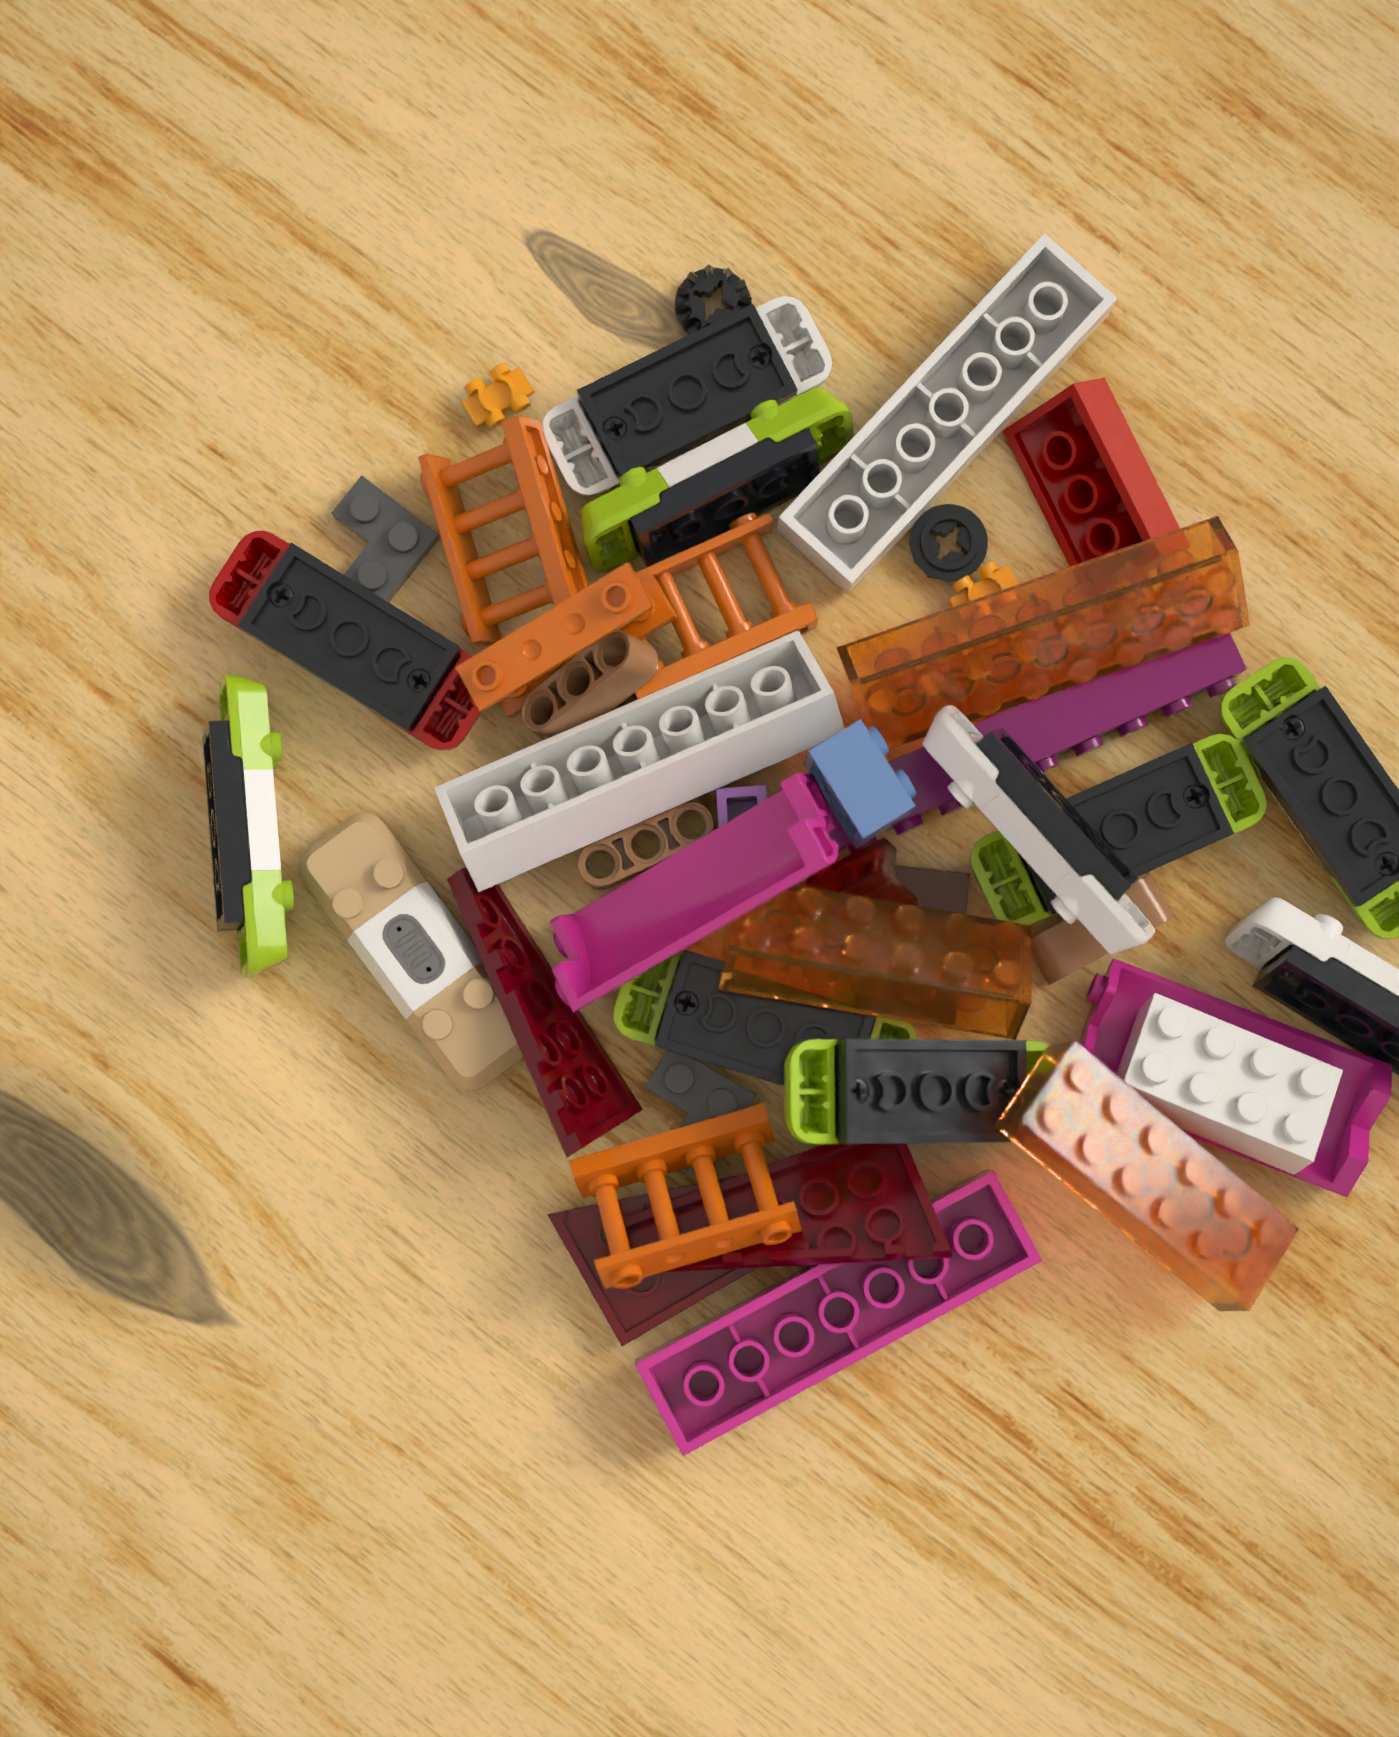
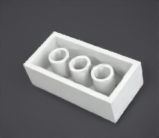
(1229, 1083)

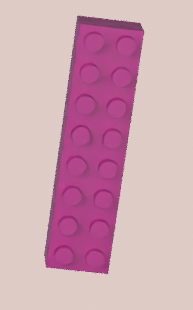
(830, 1318)

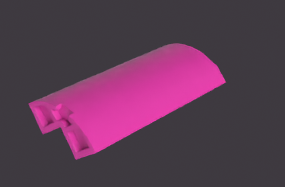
(694, 892)
(1359, 1095)

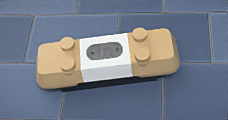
(412, 948)

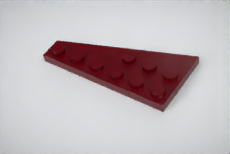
(560, 1049)
(850, 1204)
(657, 1296)

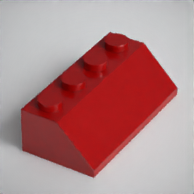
(1089, 473)

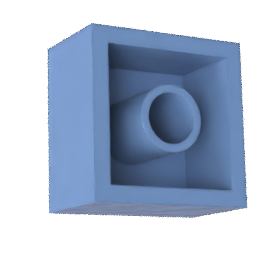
(861, 782)

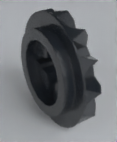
(704, 282)
(941, 521)

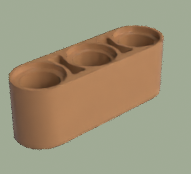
(590, 684)
(620, 845)
(1071, 946)

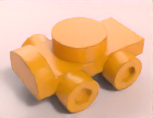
(491, 402)
(992, 581)

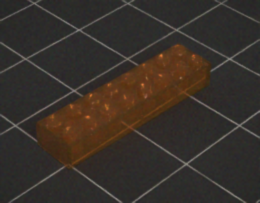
(1049, 632)

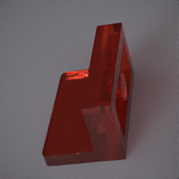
(866, 874)

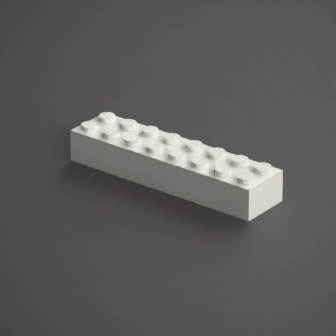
(946, 414)
(639, 760)

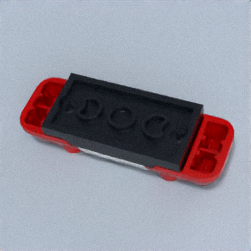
(346, 638)

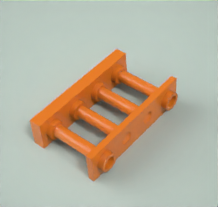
(550, 539)
(742, 635)
(538, 649)
(651, 1161)

